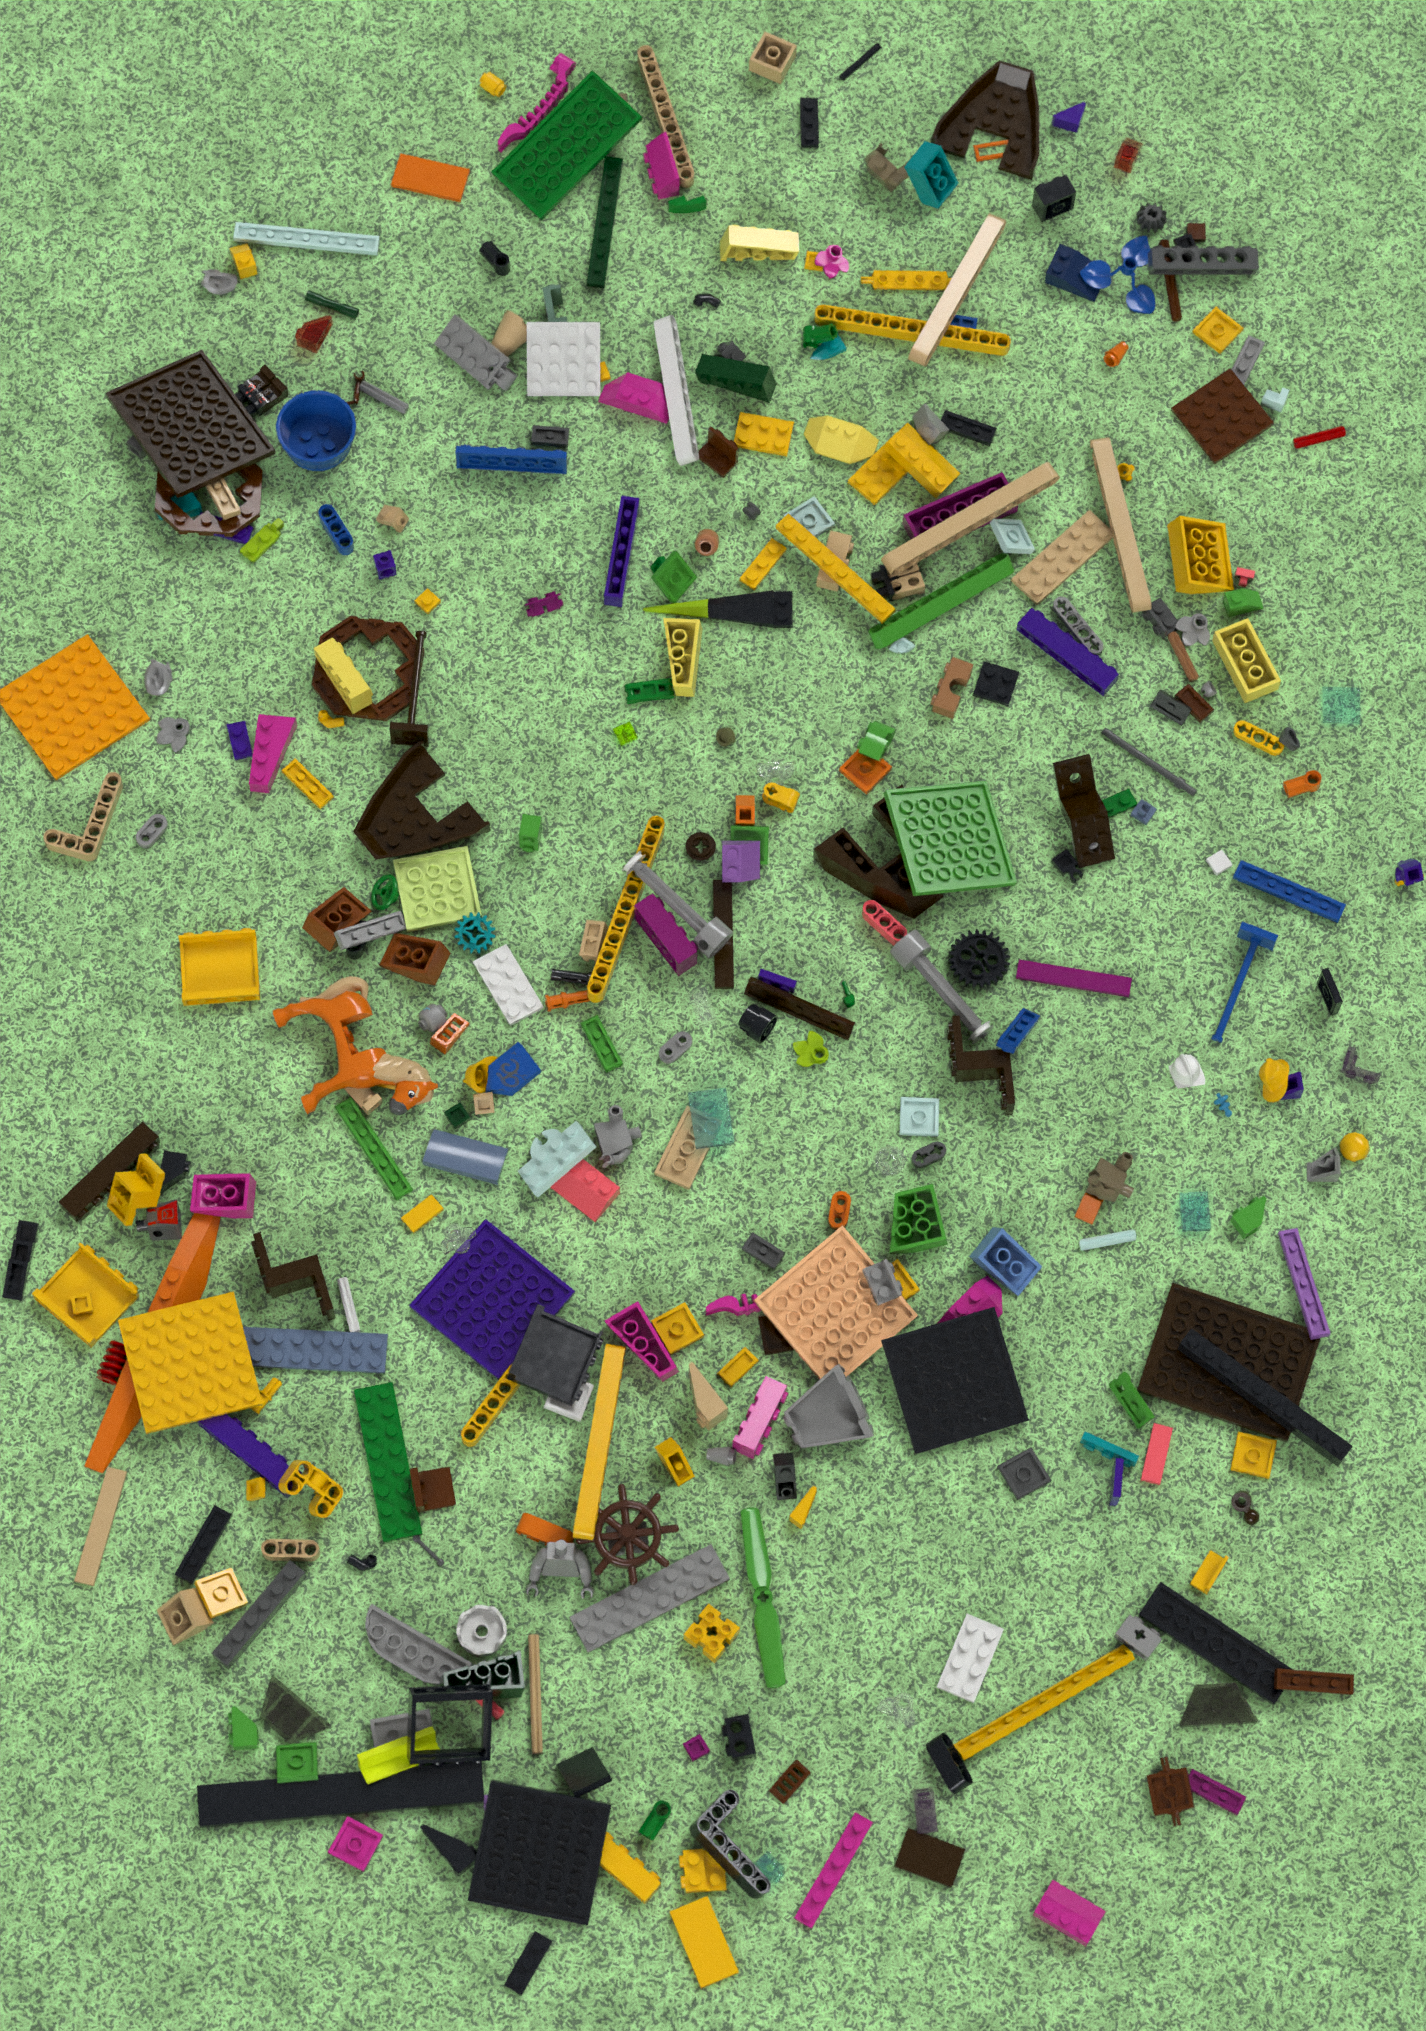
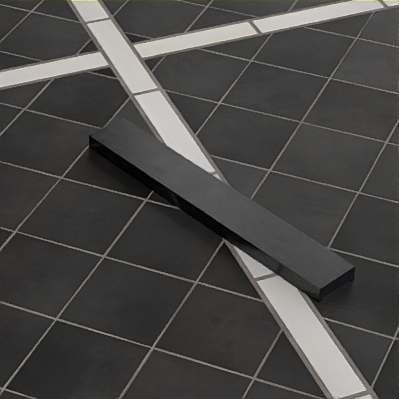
(339, 1795)

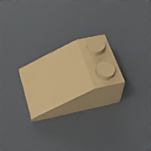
(708, 1405)

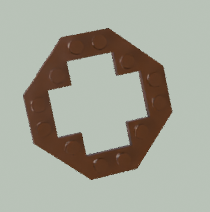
(206, 523)
(374, 631)

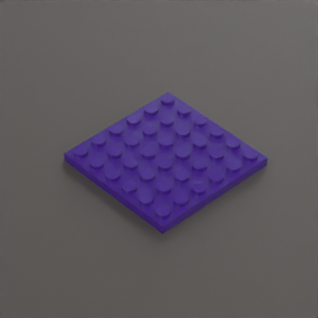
(489, 1298)

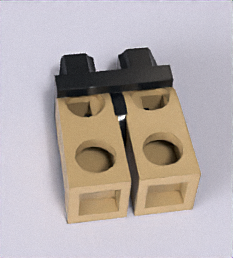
(900, 585)

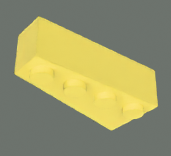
(758, 243)
(683, 645)
(344, 675)

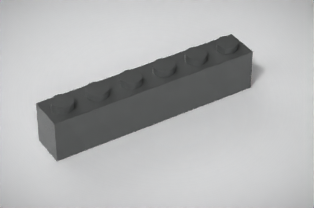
(259, 1614)

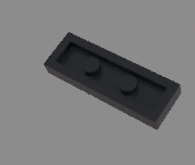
(809, 123)
(969, 428)
(528, 1963)

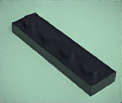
(203, 1545)

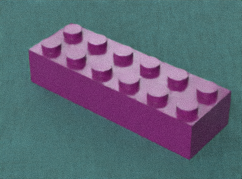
(929, 515)

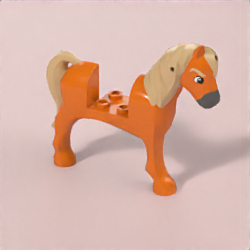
(364, 1069)

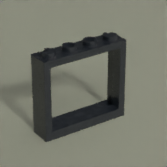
(450, 1693)

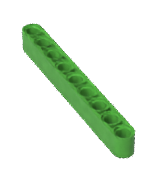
(941, 600)

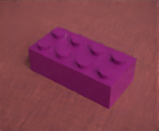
(666, 934)

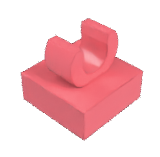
(1244, 575)

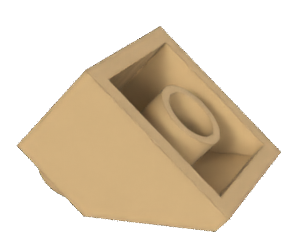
(184, 1615)

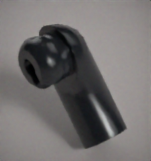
(706, 297)

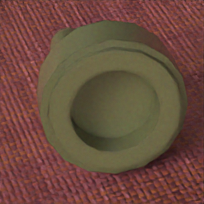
(725, 736)

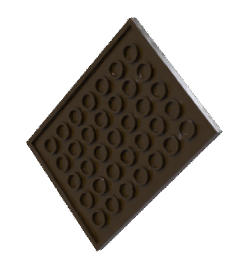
(190, 423)
(1260, 1342)

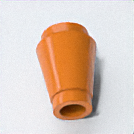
(1115, 355)

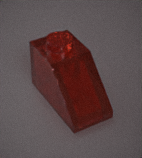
(1127, 155)
(314, 333)

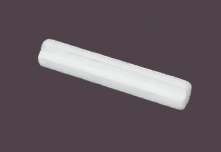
(348, 1304)

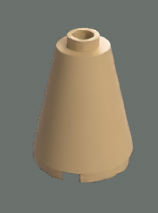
(510, 333)

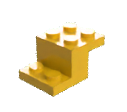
(135, 1189)

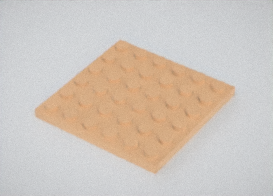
(829, 1307)

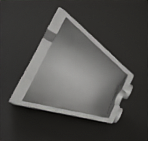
(829, 1412)

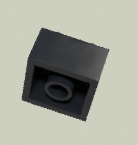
(1053, 198)

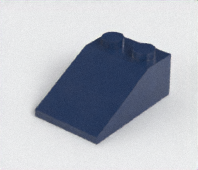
(1065, 273)

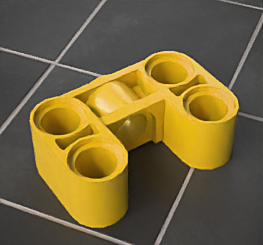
(316, 1480)

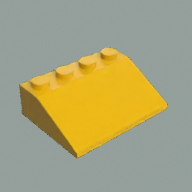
(1200, 556)

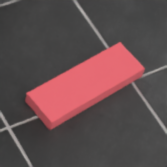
(1156, 1454)

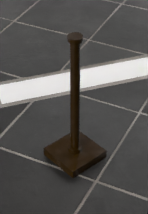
(409, 732)

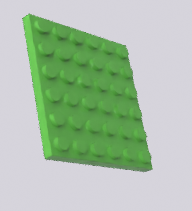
(950, 838)

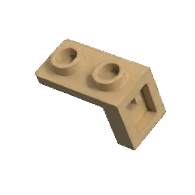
(365, 1098)

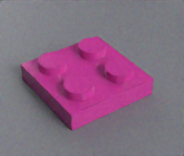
(355, 1844)

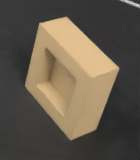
(483, 1103)

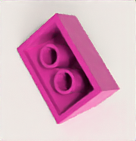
(662, 167)
(1069, 1913)

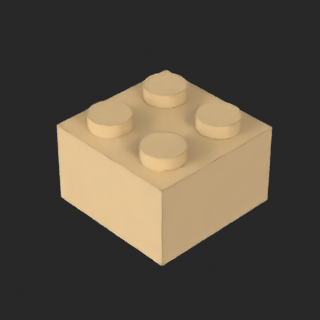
(772, 57)

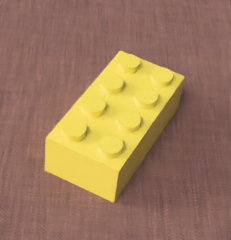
(1246, 660)

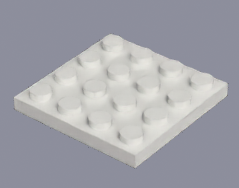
(563, 358)

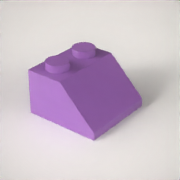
(740, 861)

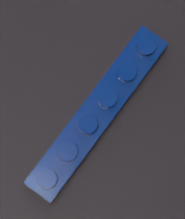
(1289, 891)

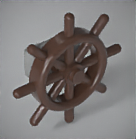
(629, 1536)

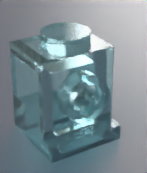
(767, 1859)

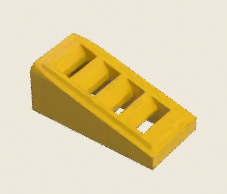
(801, 1511)

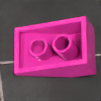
(224, 1195)

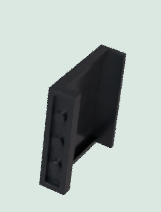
(554, 1357)

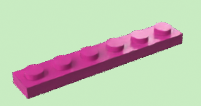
(833, 1870)

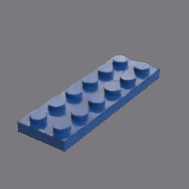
(511, 459)

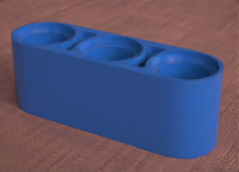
(334, 522)

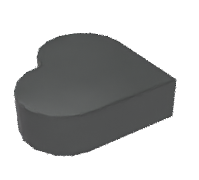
(1289, 739)

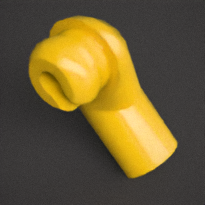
(328, 721)

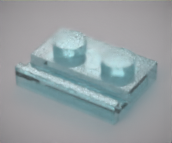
(1194, 1211)

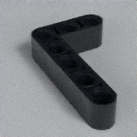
(727, 1846)

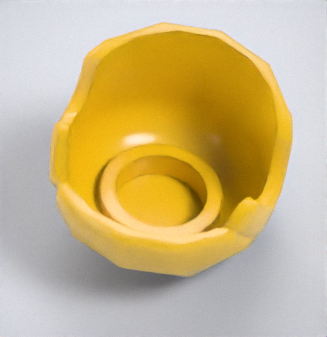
(1354, 1147)

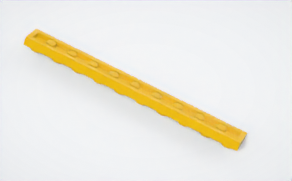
(1044, 1701)

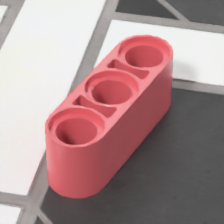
(882, 915)

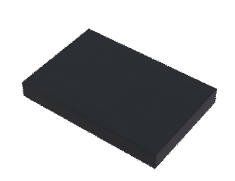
(584, 1772)

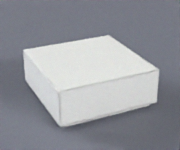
(1219, 862)

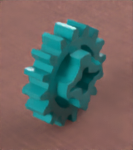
(466, 931)

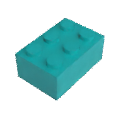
(931, 174)

